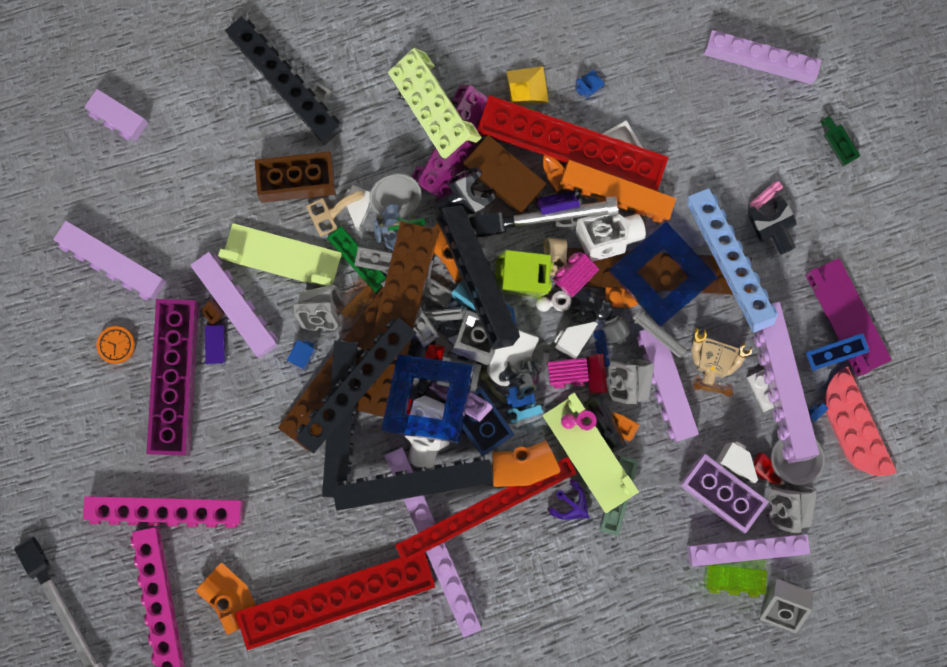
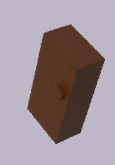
(506, 175)
(295, 177)

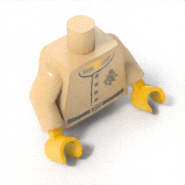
(716, 357)

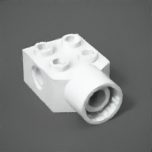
(608, 235)
(423, 450)

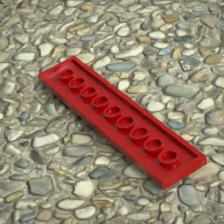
(571, 142)
(334, 600)

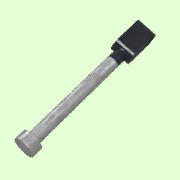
(497, 223)
(36, 566)

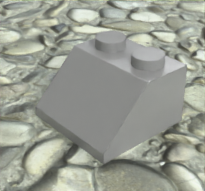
(472, 340)
(787, 606)

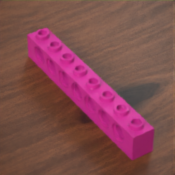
(93, 511)
(164, 596)

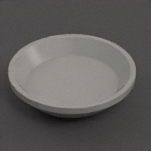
(395, 189)
(799, 472)

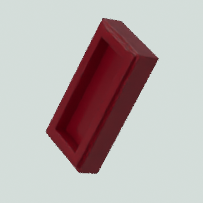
(596, 374)

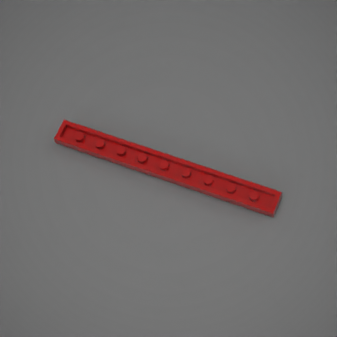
(478, 513)

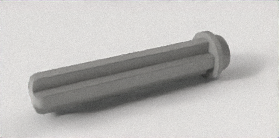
(447, 314)
(659, 333)

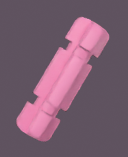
(766, 195)

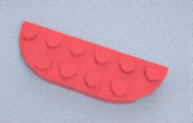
(855, 426)

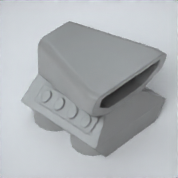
(319, 308)
(630, 380)
(792, 507)

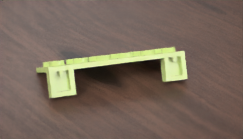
(431, 103)
(281, 256)
(591, 456)

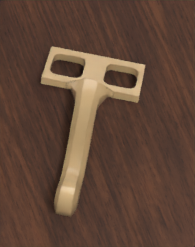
(331, 213)

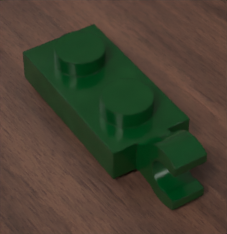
(839, 142)

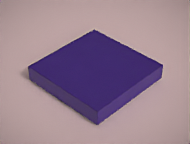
(557, 202)

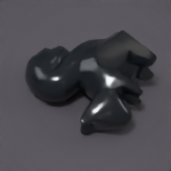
(587, 302)
(524, 379)

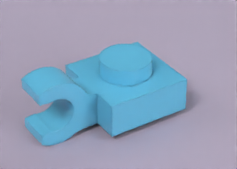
(530, 411)

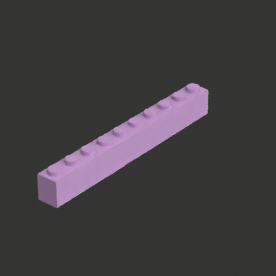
(439, 555)

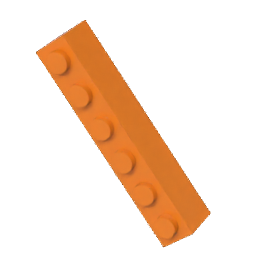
(628, 194)

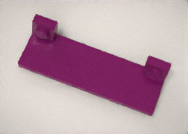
(440, 170)
(847, 313)

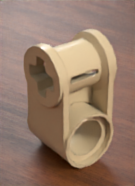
(558, 250)

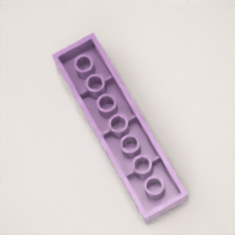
(785, 391)

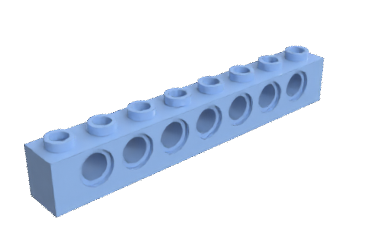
(756, 318)

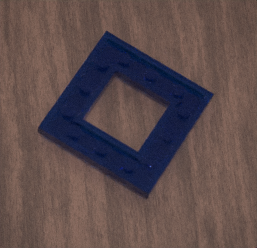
(669, 240)
(445, 429)

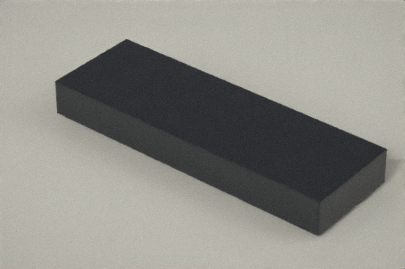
(605, 423)

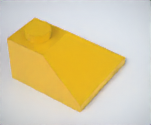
(527, 86)

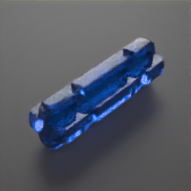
(601, 345)

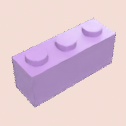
(115, 116)

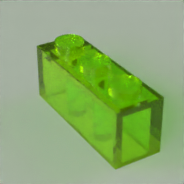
(735, 580)

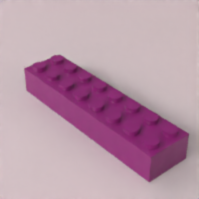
(172, 377)

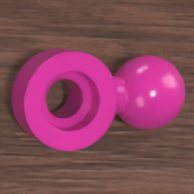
(568, 421)

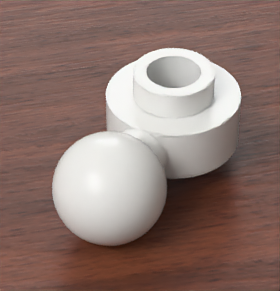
(544, 303)

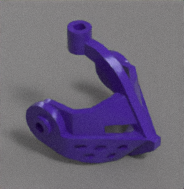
(579, 511)

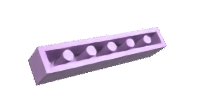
(762, 57)
(109, 260)
(234, 305)
(668, 388)
(748, 549)

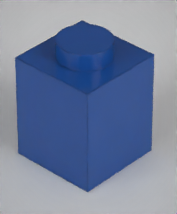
(302, 354)

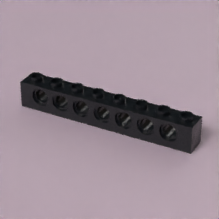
(237, 34)
(314, 441)

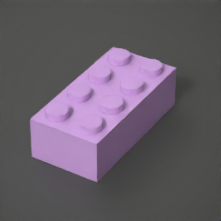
(723, 493)

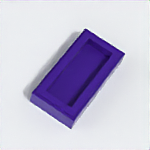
(215, 345)

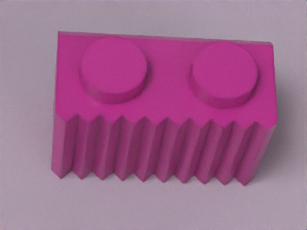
(575, 273)
(567, 372)

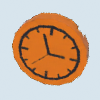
(116, 345)

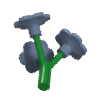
(389, 217)

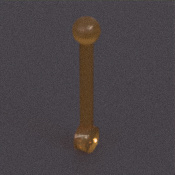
(728, 393)

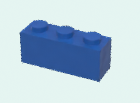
(837, 351)

